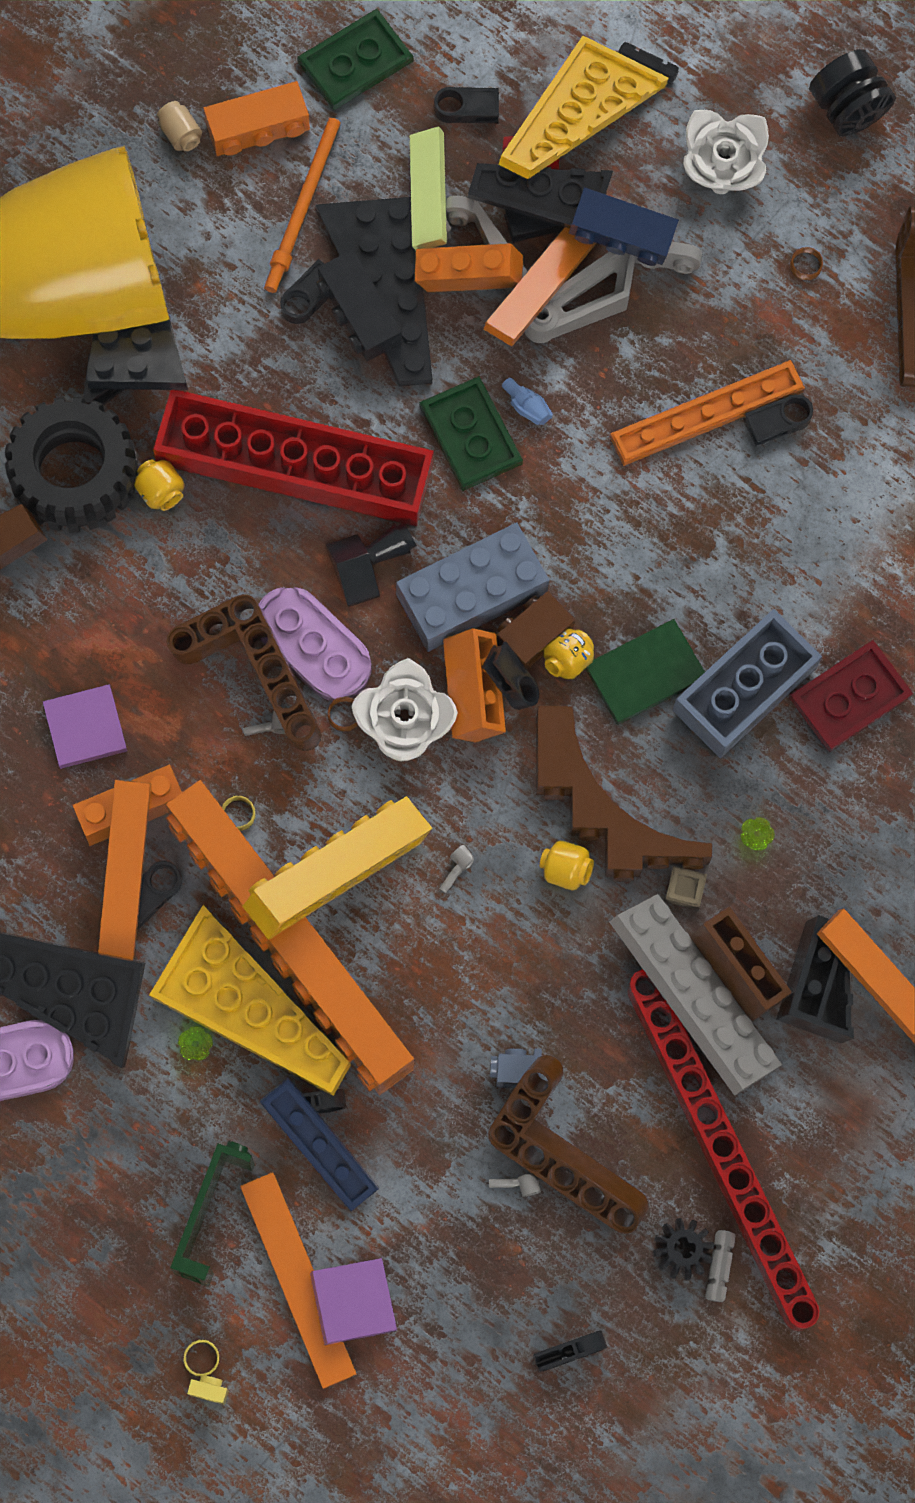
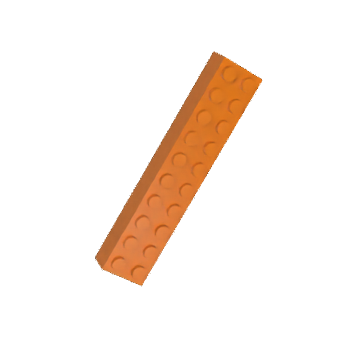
(296, 951)

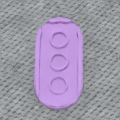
(316, 644)
(33, 1058)

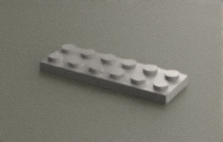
(696, 994)

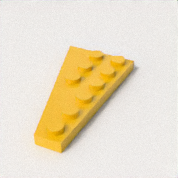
(581, 100)
(233, 996)

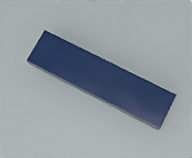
(319, 1144)

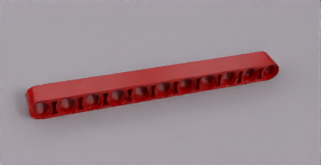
(723, 1166)

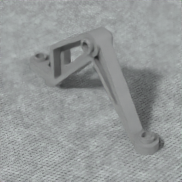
(552, 319)

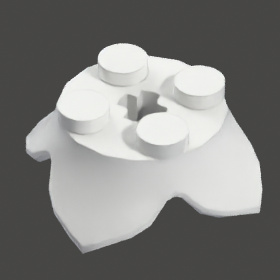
(741, 139)
(408, 688)

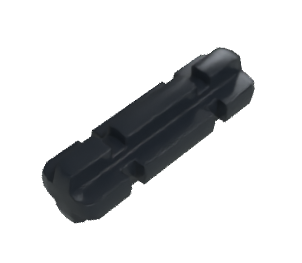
(650, 61)

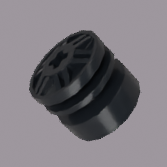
(852, 92)

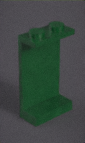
(183, 1266)

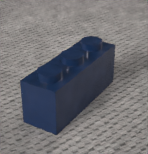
(623, 227)

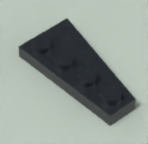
(547, 196)

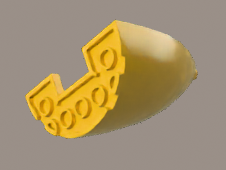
(77, 253)

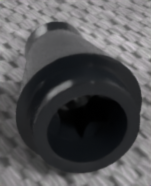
(391, 544)

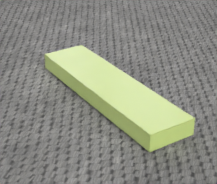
(428, 189)

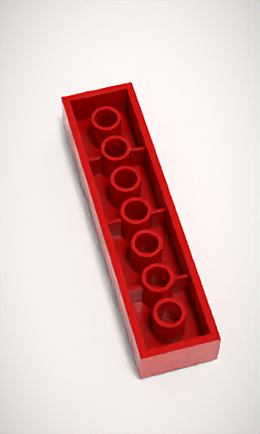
(294, 457)

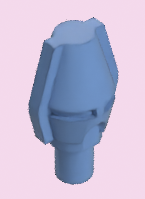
(527, 402)

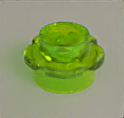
(757, 842)
(195, 1034)

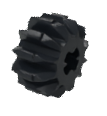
(676, 1259)

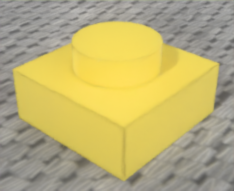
(208, 1389)

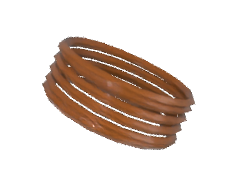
(806, 276)
(340, 728)

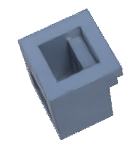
(511, 1066)

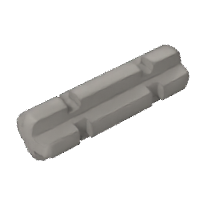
(720, 1266)

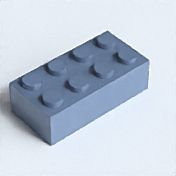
(472, 586)
(746, 683)

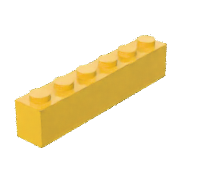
(336, 867)

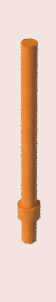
(282, 257)

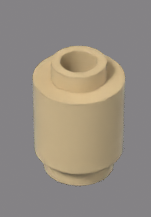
(179, 126)

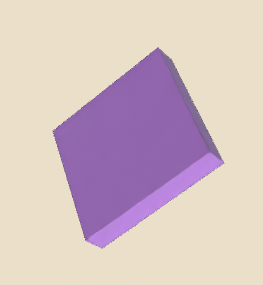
(84, 726)
(353, 1301)

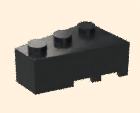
(819, 989)

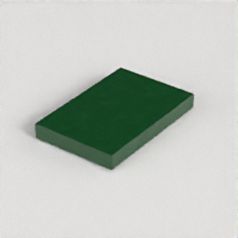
(355, 59)
(471, 433)
(645, 671)

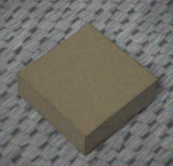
(685, 888)

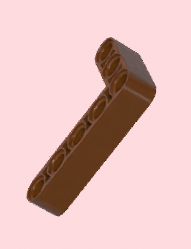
(906, 298)
(262, 659)
(560, 1153)

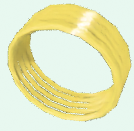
(238, 798)
(201, 1341)

